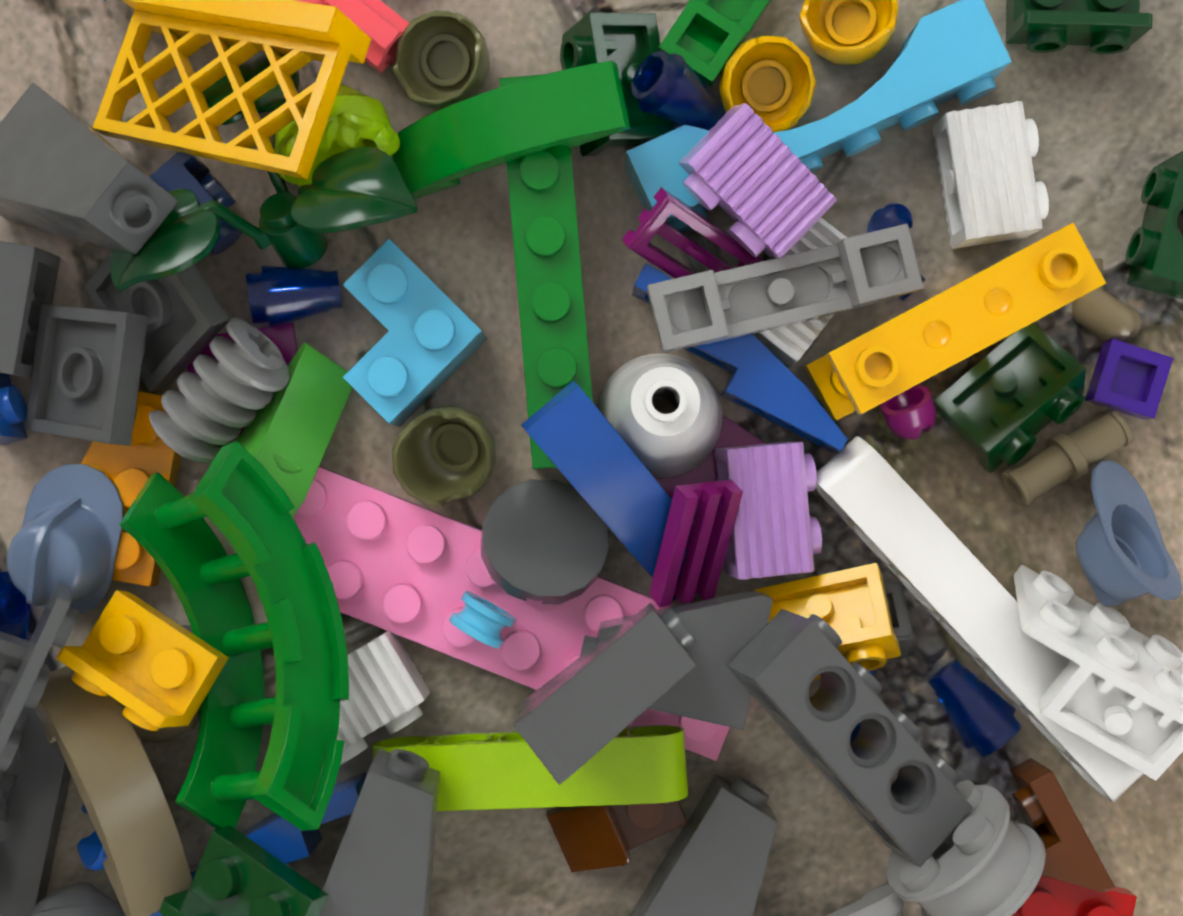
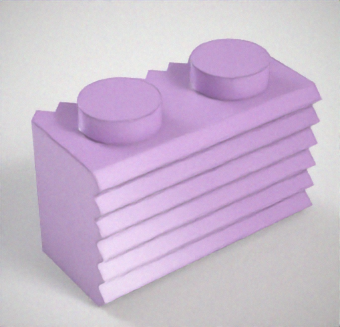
(755, 183)
(773, 518)

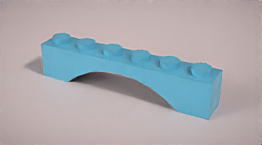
(941, 59)

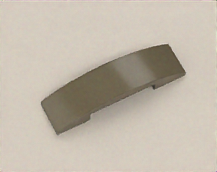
(118, 793)

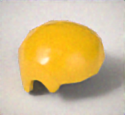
(848, 29)
(771, 79)

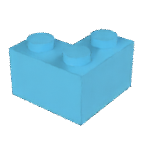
(424, 338)

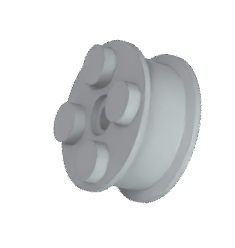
(980, 868)

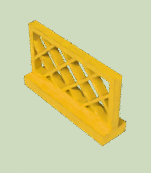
(274, 26)

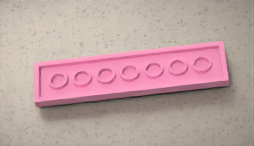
(411, 567)

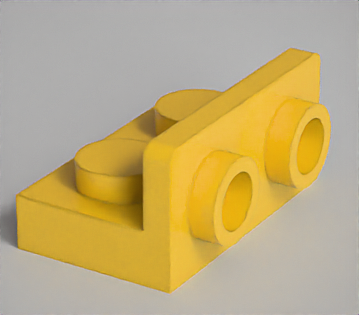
(852, 604)
(145, 663)

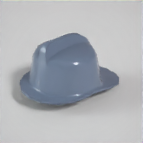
(68, 537)
(1123, 543)

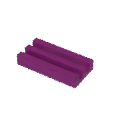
(654, 223)
(704, 541)

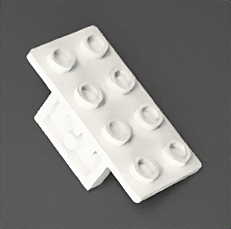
(1119, 683)

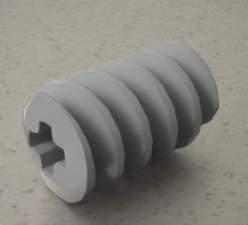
(223, 393)

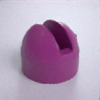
(910, 412)

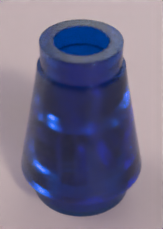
(675, 92)
(291, 294)
(974, 708)

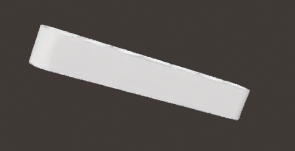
(959, 596)

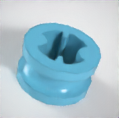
(482, 619)

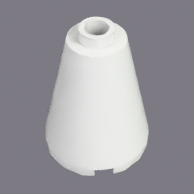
(671, 441)

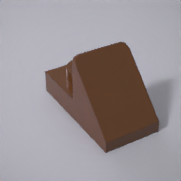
(1049, 813)
(605, 834)

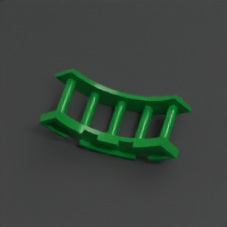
(301, 628)

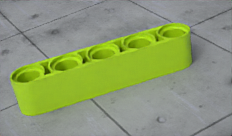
(505, 773)

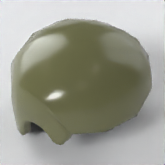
(441, 59)
(443, 455)

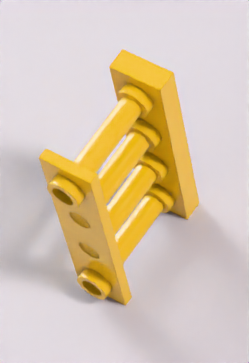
(955, 324)

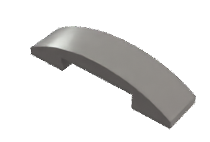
(785, 290)

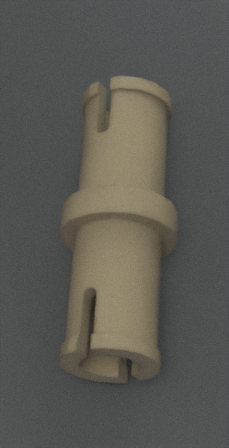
(1067, 457)

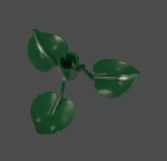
(345, 194)

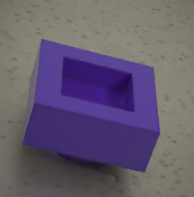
(1129, 379)

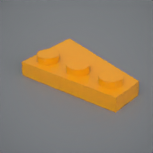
(129, 470)

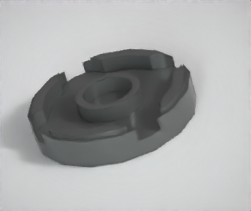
(543, 542)

